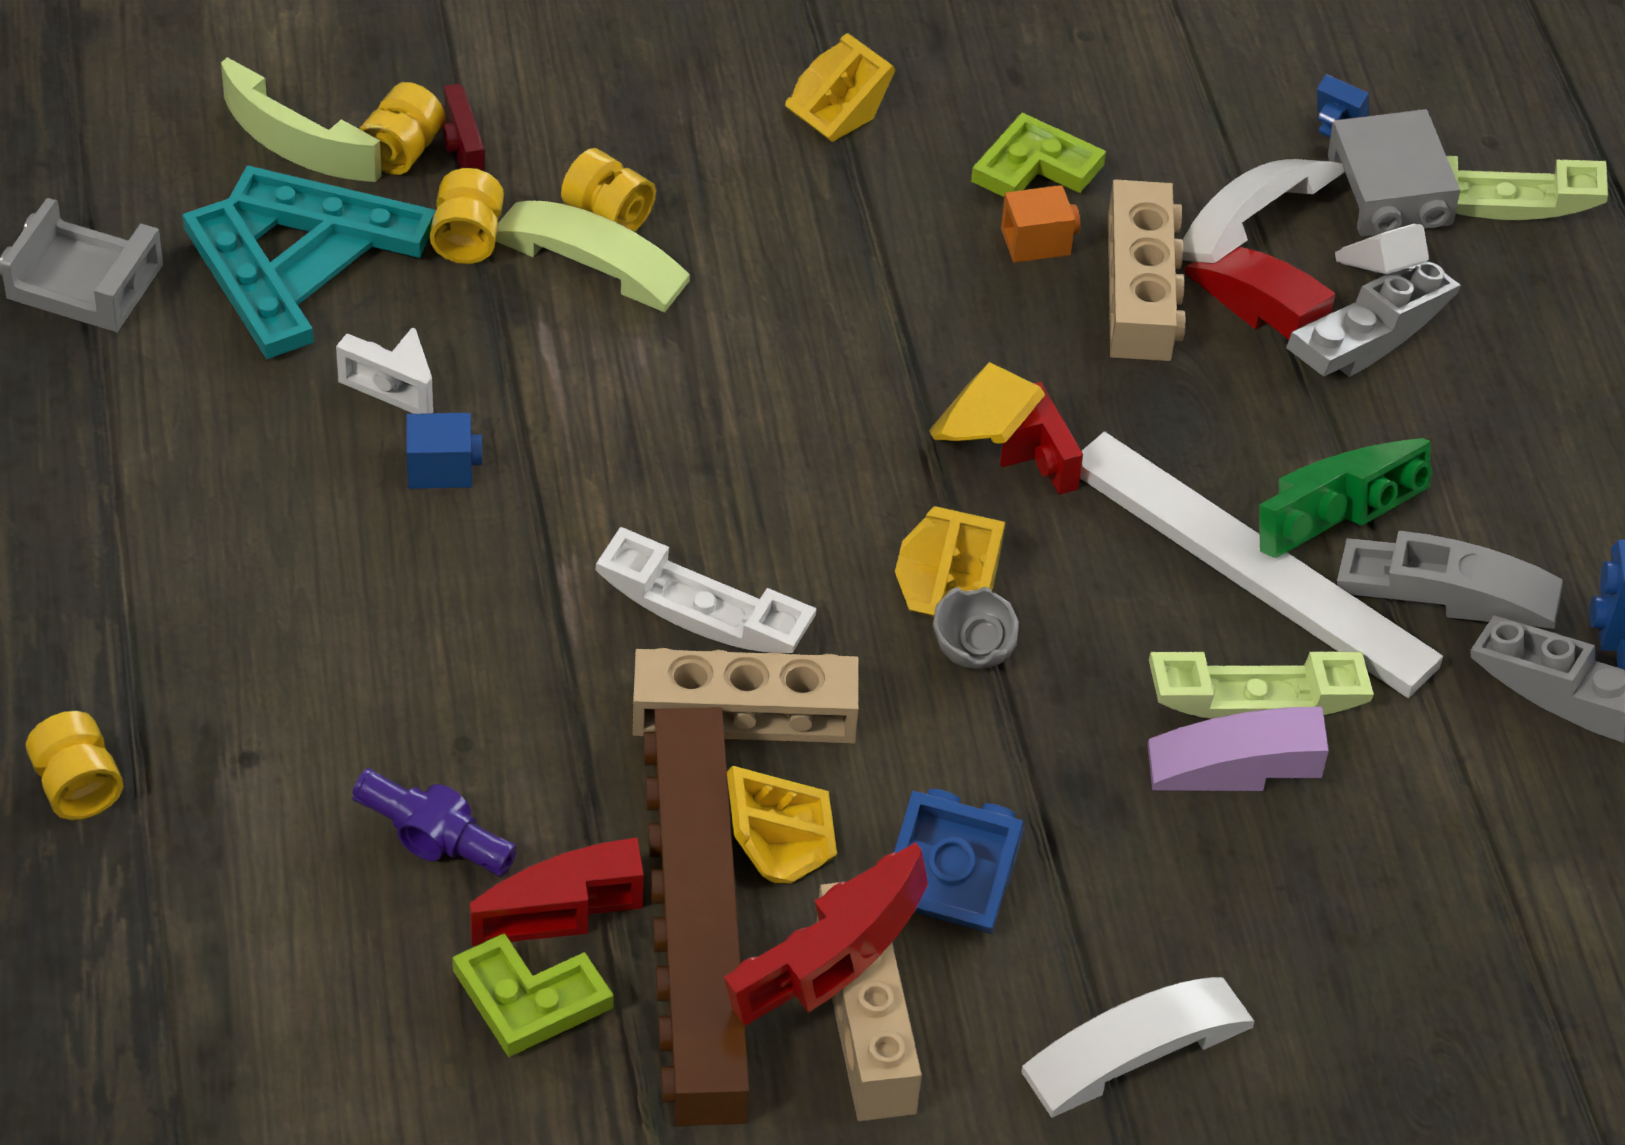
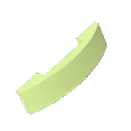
(334, 152)
(1530, 196)
(595, 241)
(1326, 680)

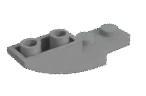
(1378, 321)
(1451, 572)
(1555, 674)

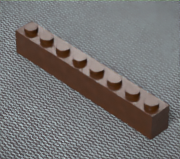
(698, 918)

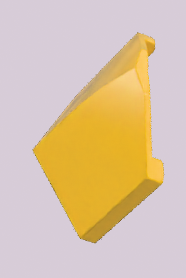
(841, 88)
(988, 407)
(947, 553)
(781, 824)

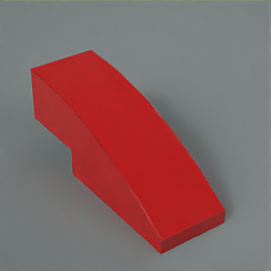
(1264, 290)
(560, 893)

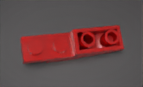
(852, 932)

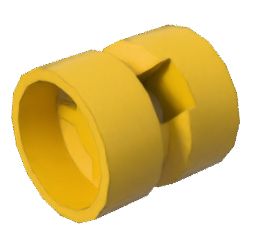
(405, 125)
(607, 189)
(466, 216)
(74, 765)

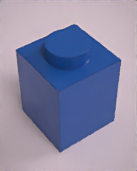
(441, 450)

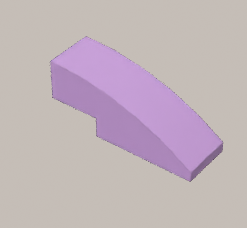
(1240, 751)

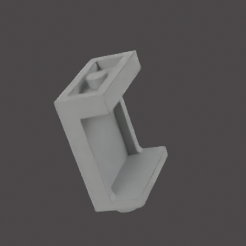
(1395, 171)
(79, 269)

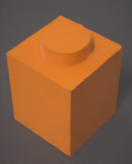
(1039, 223)

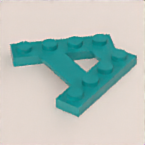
(340, 230)

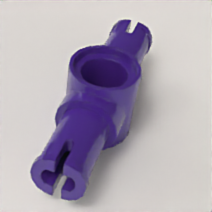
(434, 822)

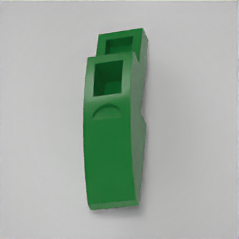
(1342, 487)

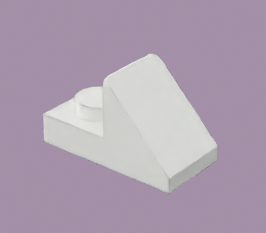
(393, 376)

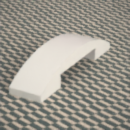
(1219, 224)
(701, 604)
(1132, 1036)

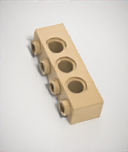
(1143, 270)
(759, 693)
(878, 1040)

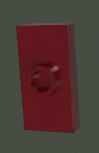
(461, 130)

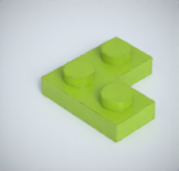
(1033, 149)
(524, 1006)

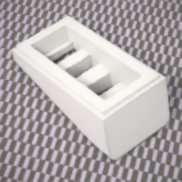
(1388, 250)

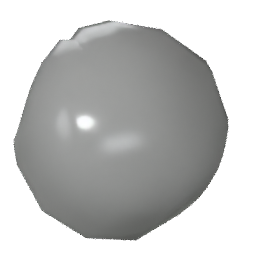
(975, 627)

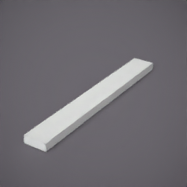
(1235, 552)

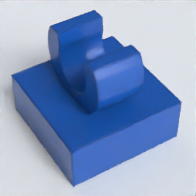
(1339, 101)

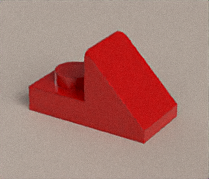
(1049, 442)

